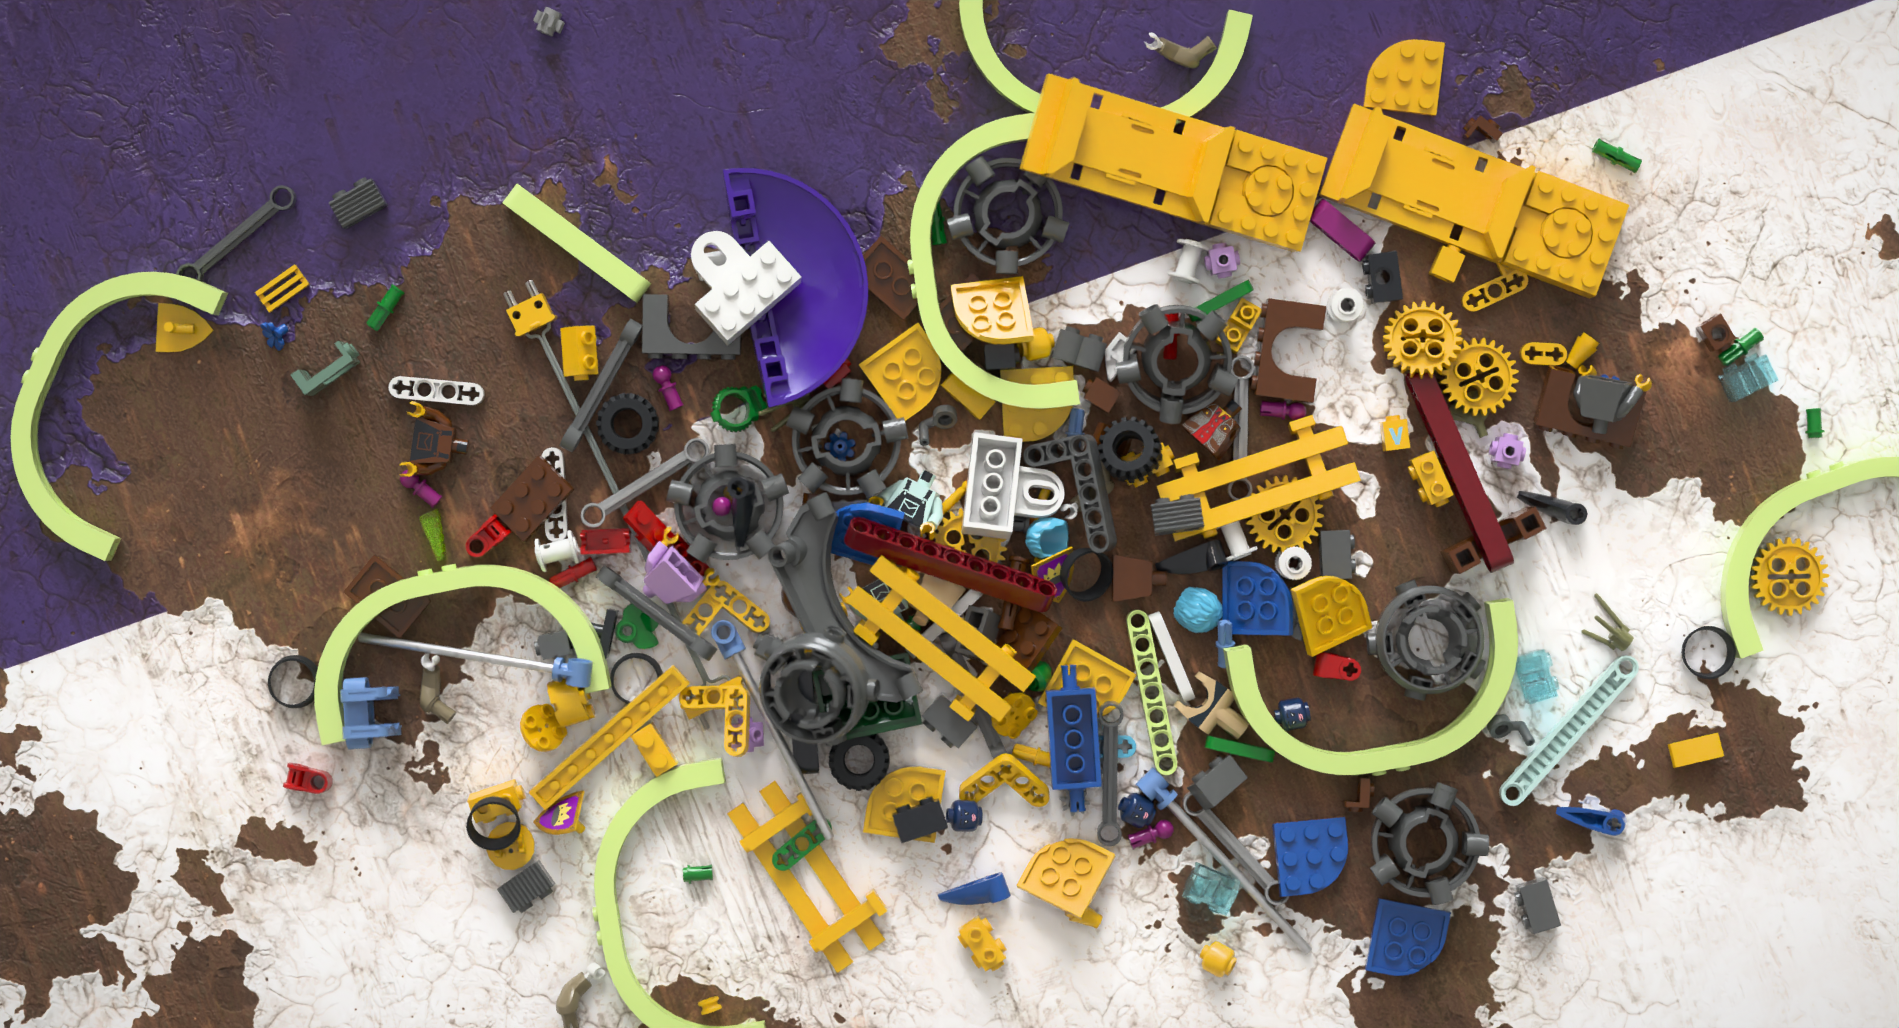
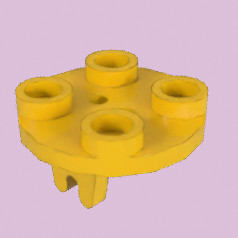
(1018, 717)
(536, 718)
(522, 848)

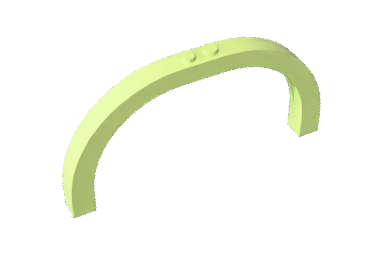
(1224, 65)
(964, 150)
(42, 373)
(1739, 559)
(333, 660)
(1483, 707)
(607, 911)

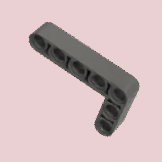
(1083, 482)

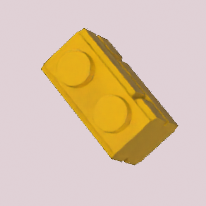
(654, 749)

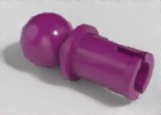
(662, 376)
(1277, 409)
(421, 489)
(721, 506)
(1163, 829)

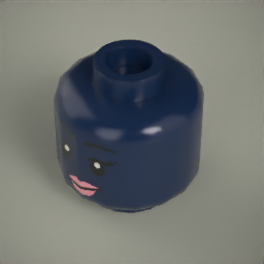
(1292, 714)
(1136, 810)
(964, 816)

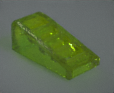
(433, 529)

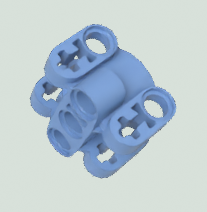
(359, 713)

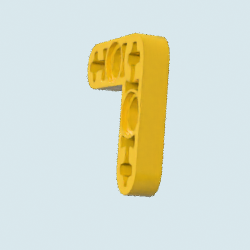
(1507, 274)
(718, 603)
(726, 702)
(1006, 775)

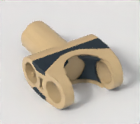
(1214, 709)

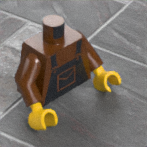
(432, 442)

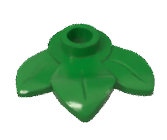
(641, 626)

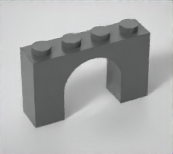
(659, 340)

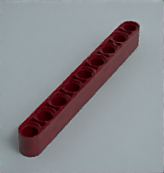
(1460, 471)
(950, 564)

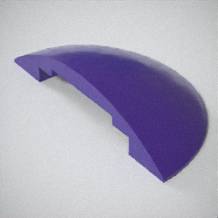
(820, 319)

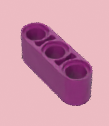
(1341, 230)

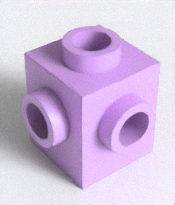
(1216, 268)
(1498, 453)
(755, 734)

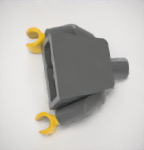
(1606, 397)

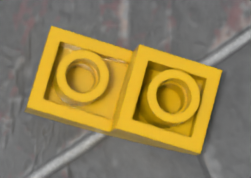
(1240, 324)
(973, 401)
(1695, 750)

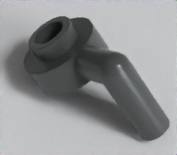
(943, 417)
(1501, 726)

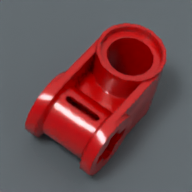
(488, 536)
(1331, 666)
(302, 779)

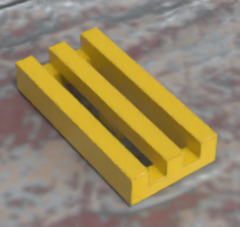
(265, 300)

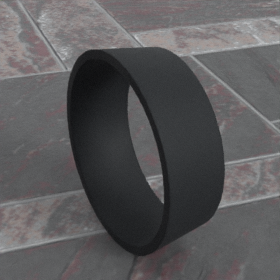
(1101, 584)
(1730, 658)
(652, 661)
(313, 668)
(491, 843)

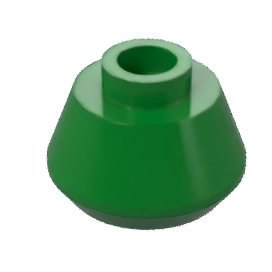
(1043, 676)

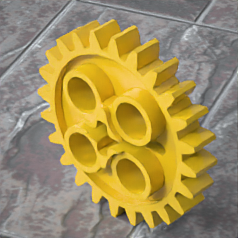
(1422, 360)
(1487, 396)
(1298, 530)
(990, 544)
(1788, 555)

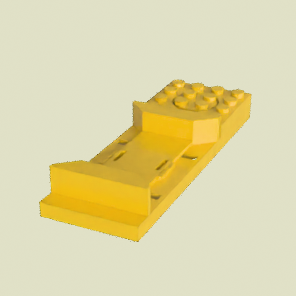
(1206, 173)
(1505, 212)

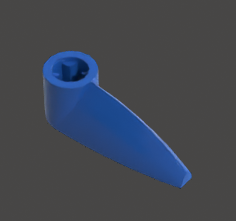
(1594, 819)
(980, 891)

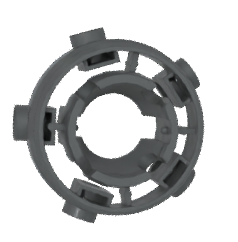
(1006, 261)
(1171, 399)
(801, 420)
(681, 493)
(1469, 664)
(787, 699)
(1400, 824)

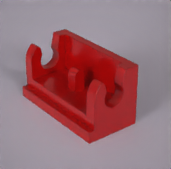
(605, 541)

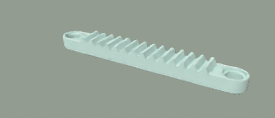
(1568, 730)

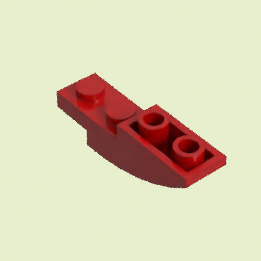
(651, 531)

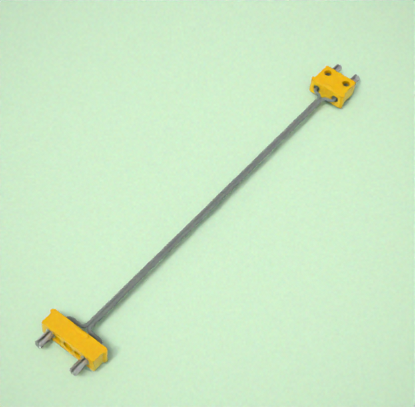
(531, 320)

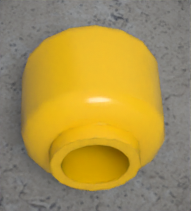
(1039, 348)
(1218, 959)

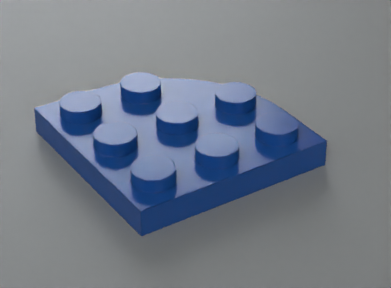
(866, 510)
(1256, 600)
(1309, 854)
(1405, 937)

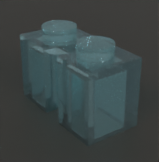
(1747, 377)
(1535, 676)
(1211, 888)

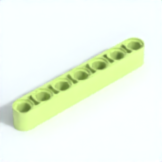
(576, 243)
(1158, 702)

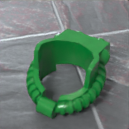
(753, 403)

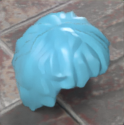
(1047, 537)
(1198, 610)

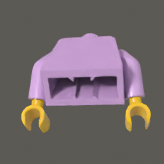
(672, 576)

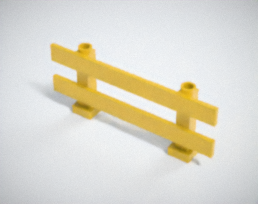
(1306, 447)
(974, 689)
(856, 914)

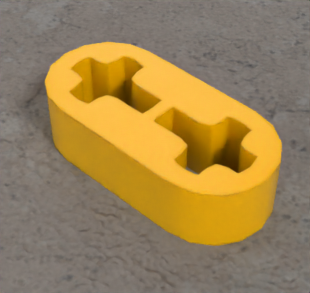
(1543, 348)

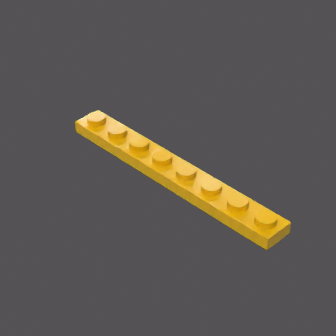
(609, 737)

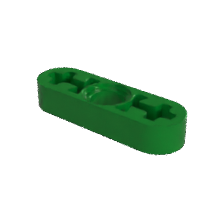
(1224, 298)
(1239, 748)
(792, 860)

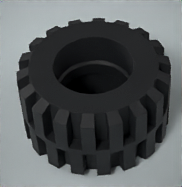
(606, 423)
(1118, 434)
(860, 781)

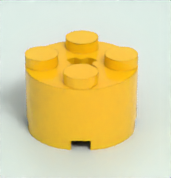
(570, 703)

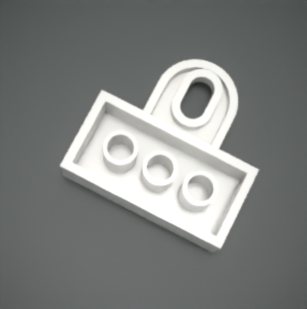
(742, 286)
(1000, 488)

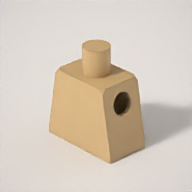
(943, 590)

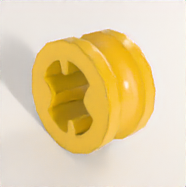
(709, 1005)

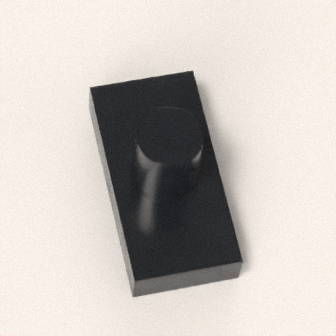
(606, 631)

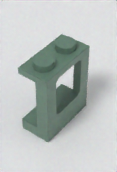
(313, 385)

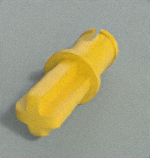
(1031, 754)

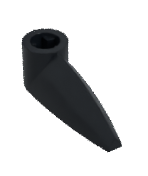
(741, 507)
(1554, 507)
(1201, 558)

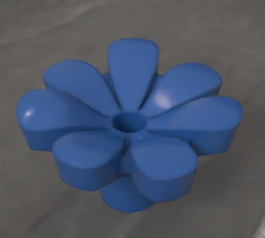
(274, 334)
(846, 446)

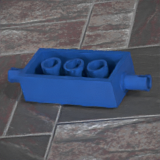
(1073, 738)

